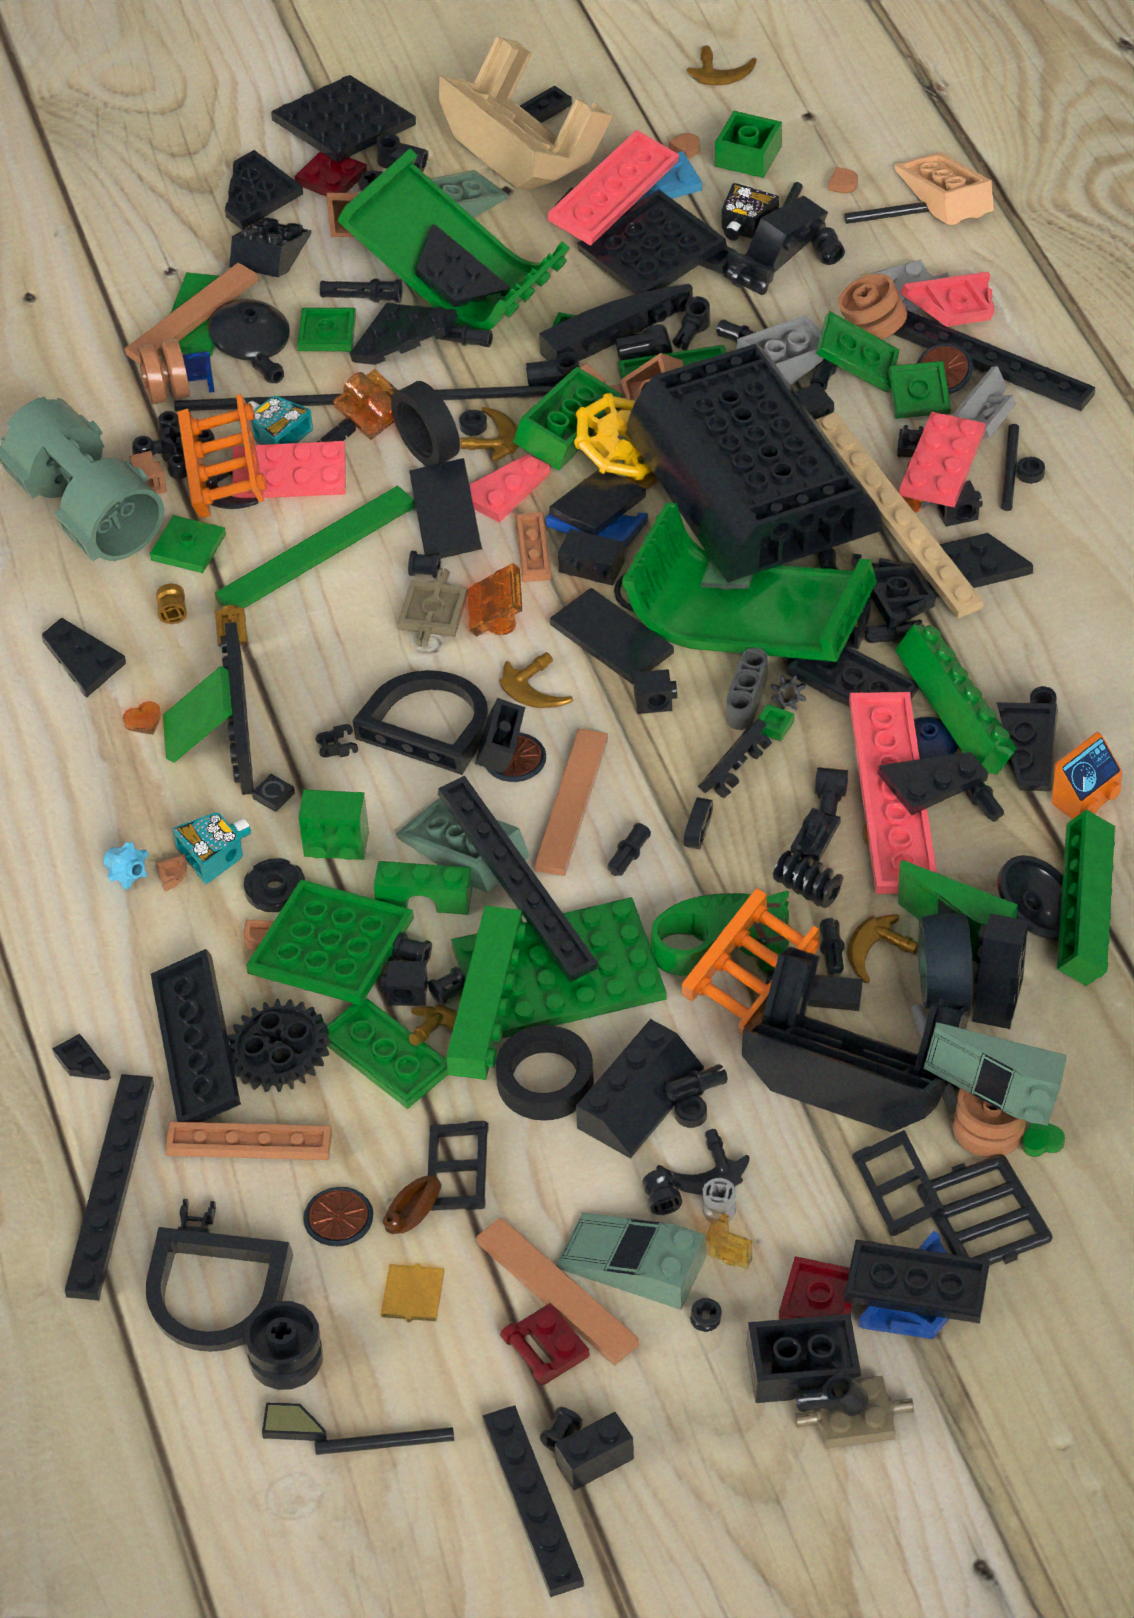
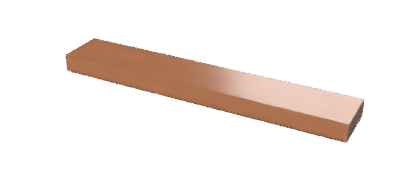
(196, 309)
(571, 802)
(555, 1287)

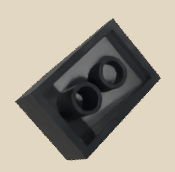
(799, 1354)

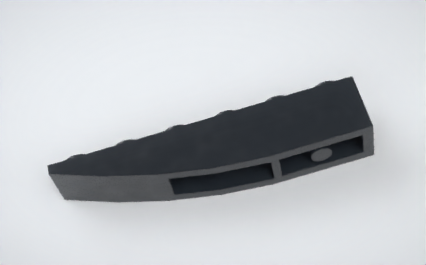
(620, 318)

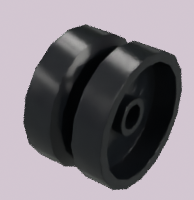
(283, 1345)

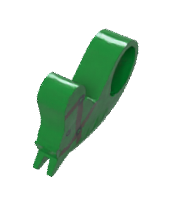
(707, 918)

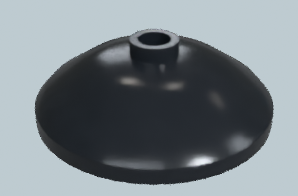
(248, 328)
(1036, 891)

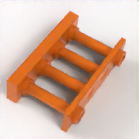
(195, 450)
(719, 958)

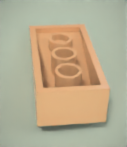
(948, 187)

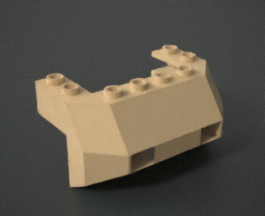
(506, 134)

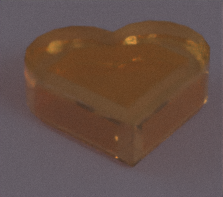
(143, 719)

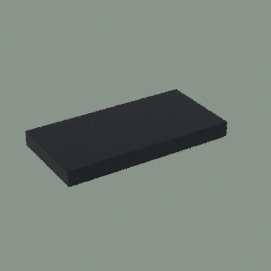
(445, 509)
(611, 635)
(850, 674)
(917, 1281)

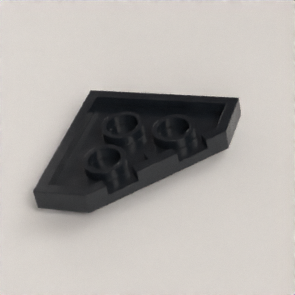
(258, 190)
(401, 329)

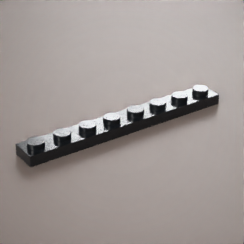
(1012, 367)
(517, 879)
(109, 1188)

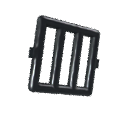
(1013, 1185)

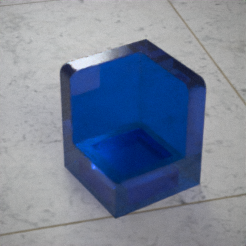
(199, 368)

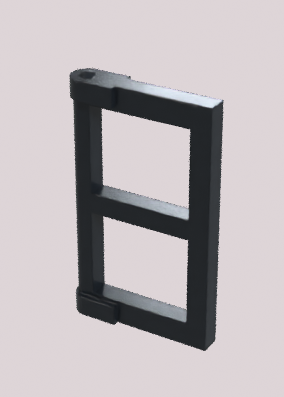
(434, 1166)
(877, 1192)

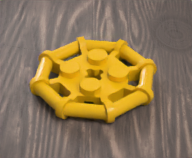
(606, 437)

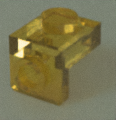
(729, 1247)

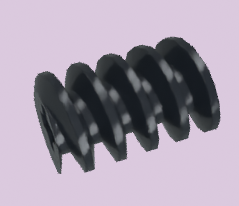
(807, 880)

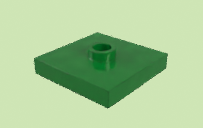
(326, 329)
(919, 389)
(187, 544)

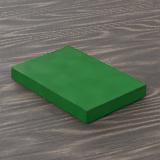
(856, 351)
(197, 714)

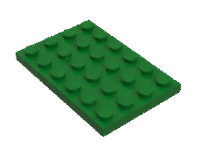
(623, 978)

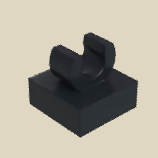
(908, 441)

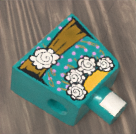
(280, 421)
(211, 844)

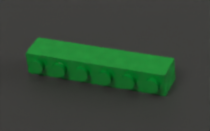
(955, 697)
(1086, 898)
(485, 993)

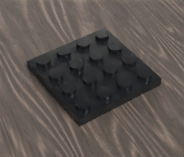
(343, 118)
(653, 244)

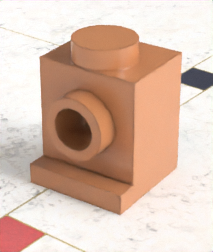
(152, 470)

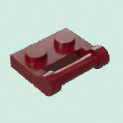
(554, 1339)

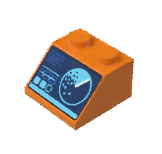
(1086, 778)

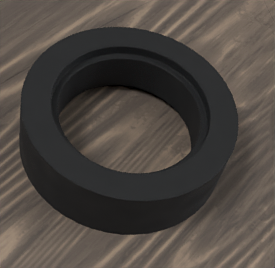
(425, 423)
(544, 1040)

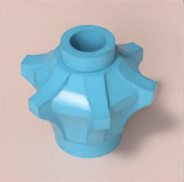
(125, 864)

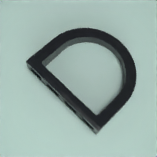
(452, 757)
(172, 1241)

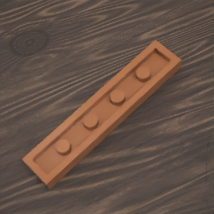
(249, 1140)

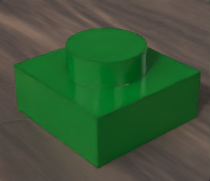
(777, 722)

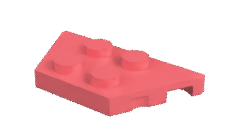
(953, 299)

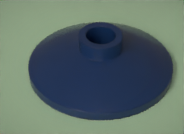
(933, 738)

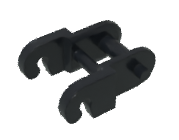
(337, 748)
(208, 1217)

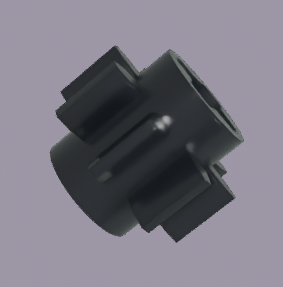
(784, 684)

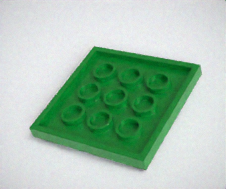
(330, 942)

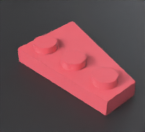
(506, 487)

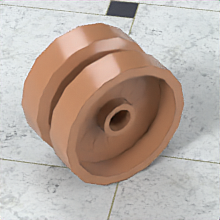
(873, 305)
(163, 371)
(985, 1128)

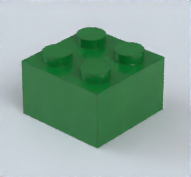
(748, 144)
(333, 824)

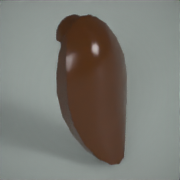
(412, 1204)

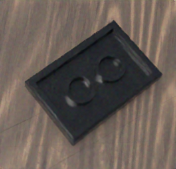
(597, 502)

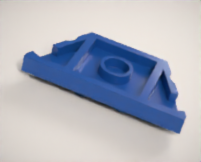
(906, 1322)

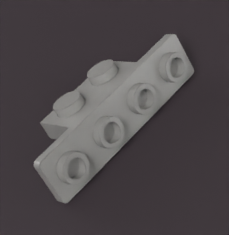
(987, 403)

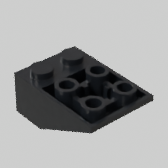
(268, 246)

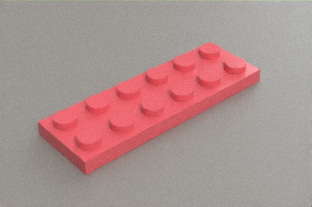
(613, 187)

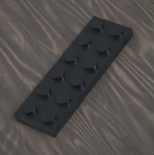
(238, 728)
(195, 1038)

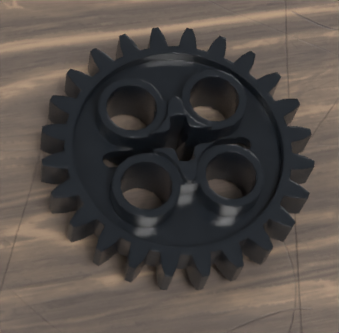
(279, 1045)

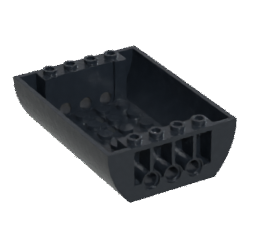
(718, 468)

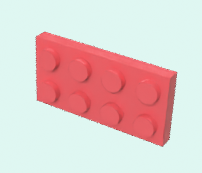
(942, 459)
(297, 469)

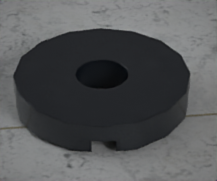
(270, 871)

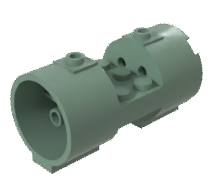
(103, 501)

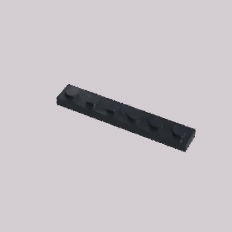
(533, 1501)

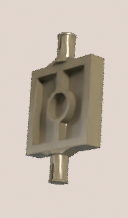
(433, 608)
(869, 1426)

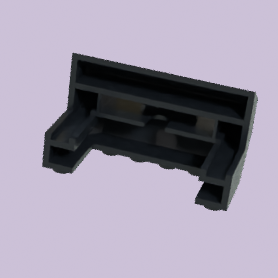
(837, 1066)

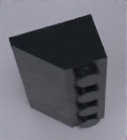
(631, 1093)

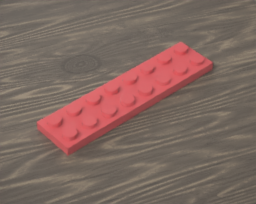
(883, 736)

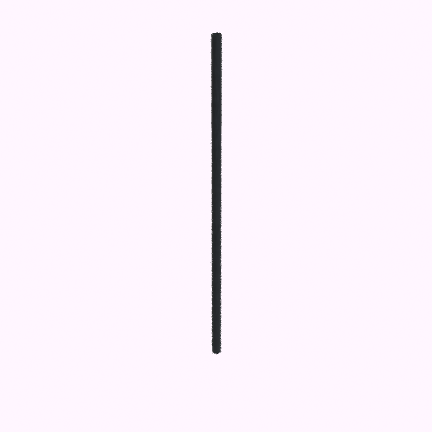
(327, 399)

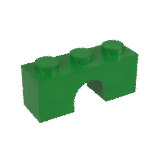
(446, 885)

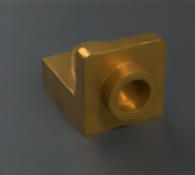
(231, 614)

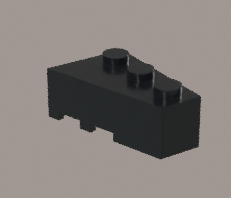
(786, 232)
(1000, 970)

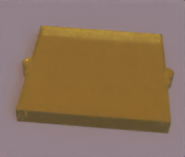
(412, 1292)

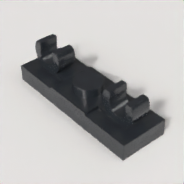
(735, 758)

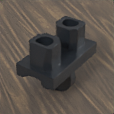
(748, 273)
(815, 834)

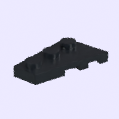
(83, 656)
(1033, 733)
(932, 780)

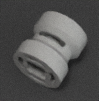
(719, 1198)

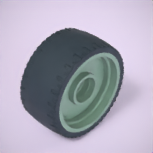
(945, 958)

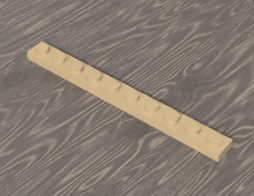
(903, 522)

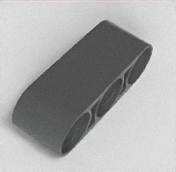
(747, 688)

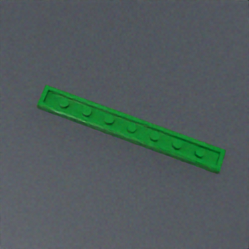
(316, 549)

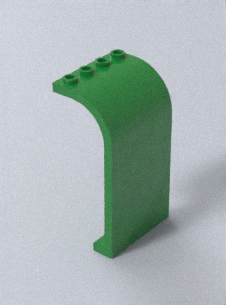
(394, 223)
(782, 612)

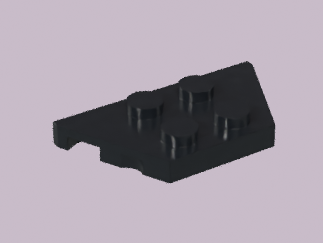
(456, 272)
(985, 560)
(899, 590)

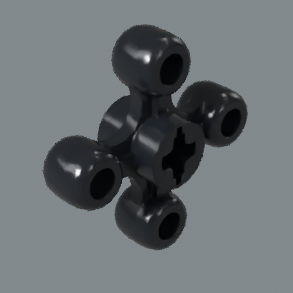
(169, 445)

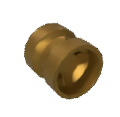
(171, 603)

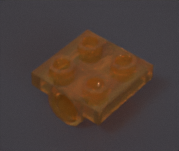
(367, 402)
(495, 602)

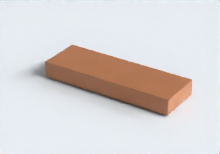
(533, 547)

